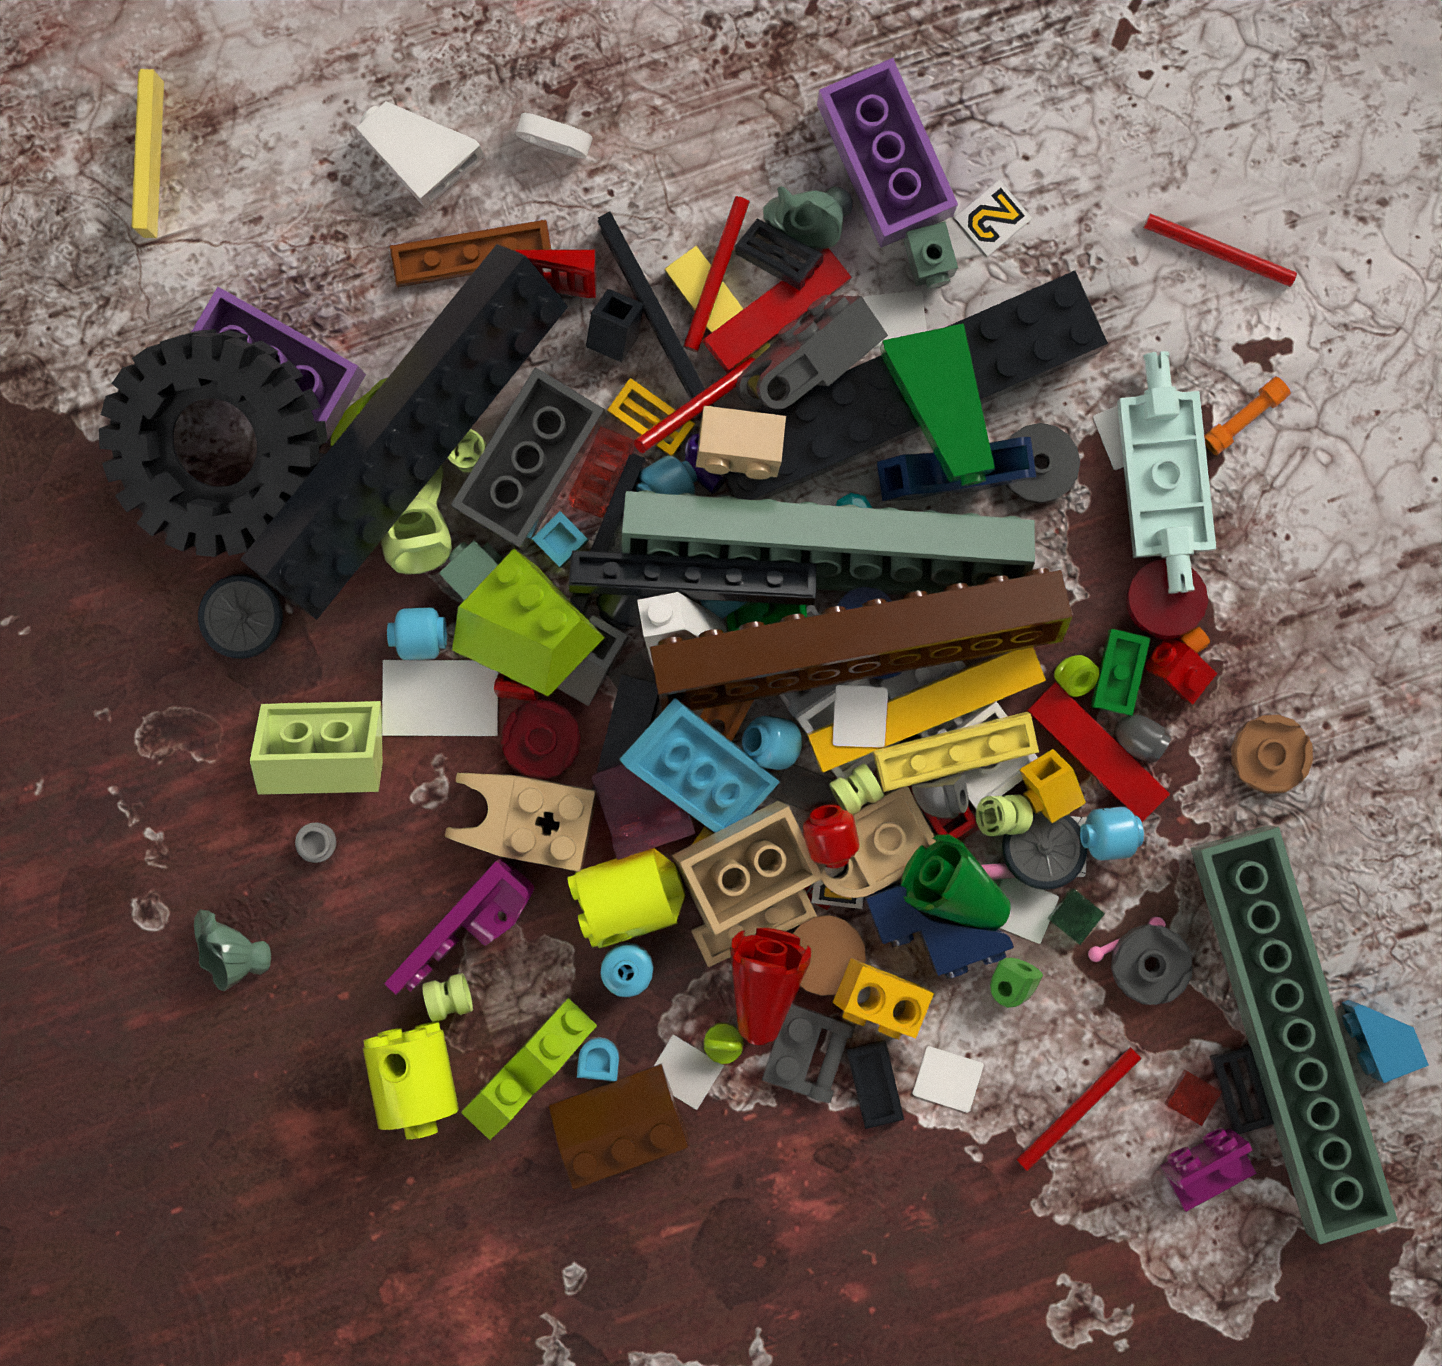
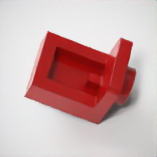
(1180, 669)

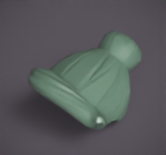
(810, 215)
(227, 952)

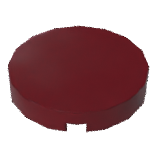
(1164, 613)
(541, 739)

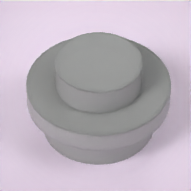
(315, 842)

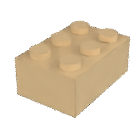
(747, 867)

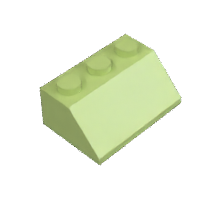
(318, 748)

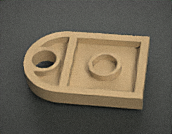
(887, 838)

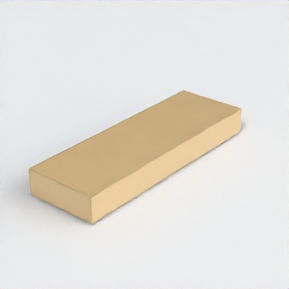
(781, 915)

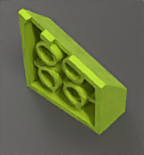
(523, 626)

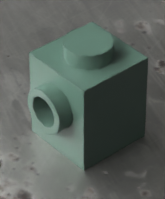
(931, 255)
(470, 566)

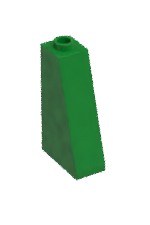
(942, 393)

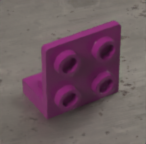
(1208, 1167)

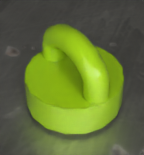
(1077, 675)
(723, 1043)

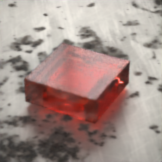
(1193, 1097)

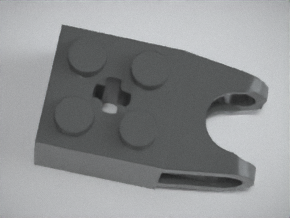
(813, 351)

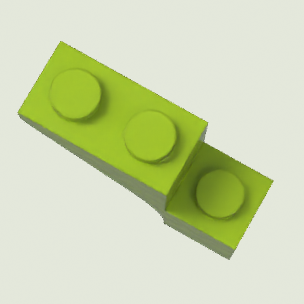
(529, 1069)

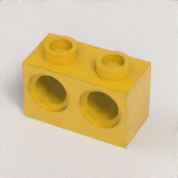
(884, 995)

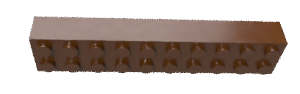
(862, 641)

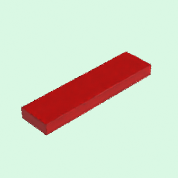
(771, 312)
(1097, 751)

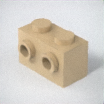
(740, 442)

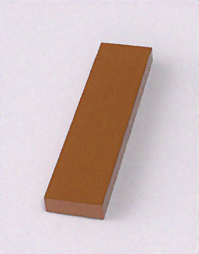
(461, 253)

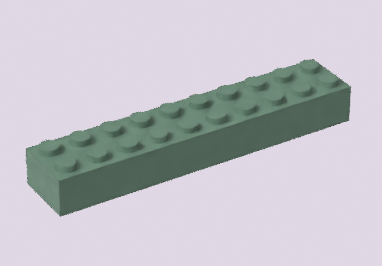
(849, 543)
(1294, 1034)

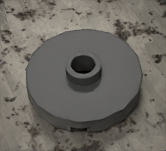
(1061, 468)
(1169, 975)

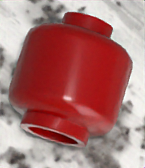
(831, 836)

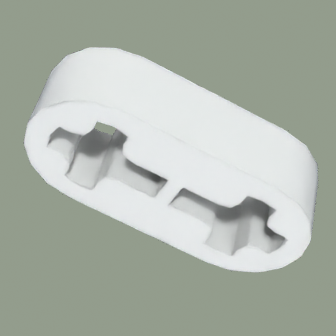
(553, 135)

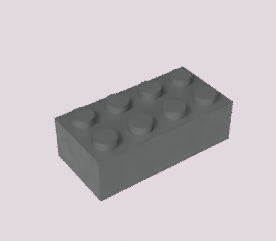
(529, 459)

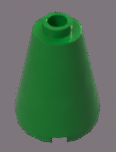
(954, 885)

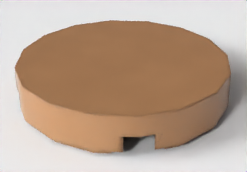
(1271, 754)
(832, 946)

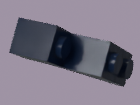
(922, 475)
(947, 943)

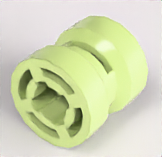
(466, 449)
(856, 789)
(1004, 815)
(447, 997)

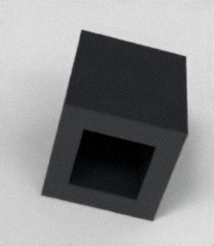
(614, 325)

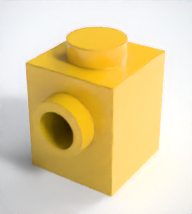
(1052, 786)

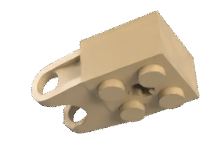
(514, 817)

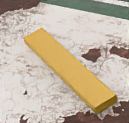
(939, 703)

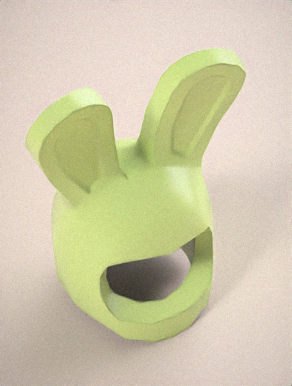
(420, 535)

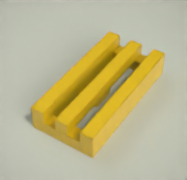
(622, 398)

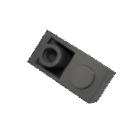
(592, 671)

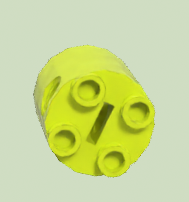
(627, 897)
(410, 1079)

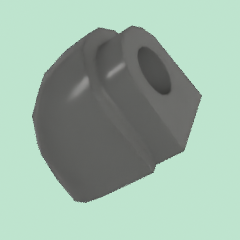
(1141, 737)
(943, 796)

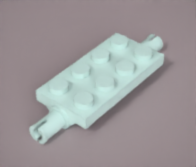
(1166, 473)

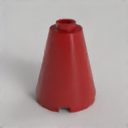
(766, 980)

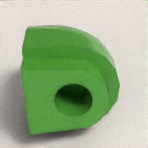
(1014, 982)

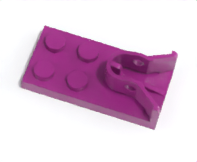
(498, 890)

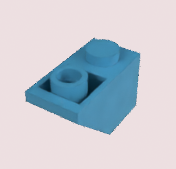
(1386, 1044)

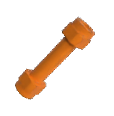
(1269, 396)

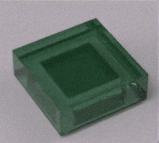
(1075, 916)

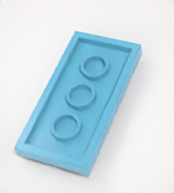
(698, 768)

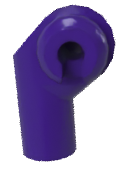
(710, 481)

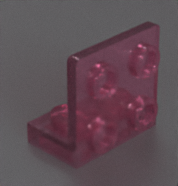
(638, 812)

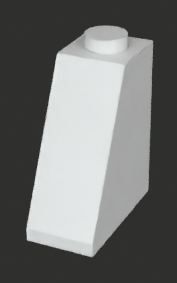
(417, 150)
(675, 617)

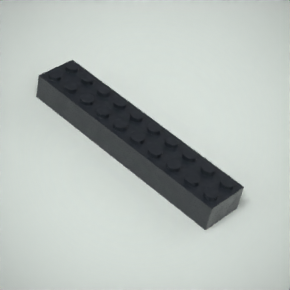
(867, 411)
(406, 431)

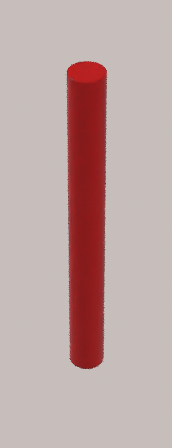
(1220, 250)
(716, 273)
(690, 409)
(1078, 1109)

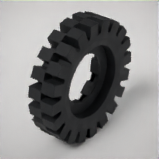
(142, 438)

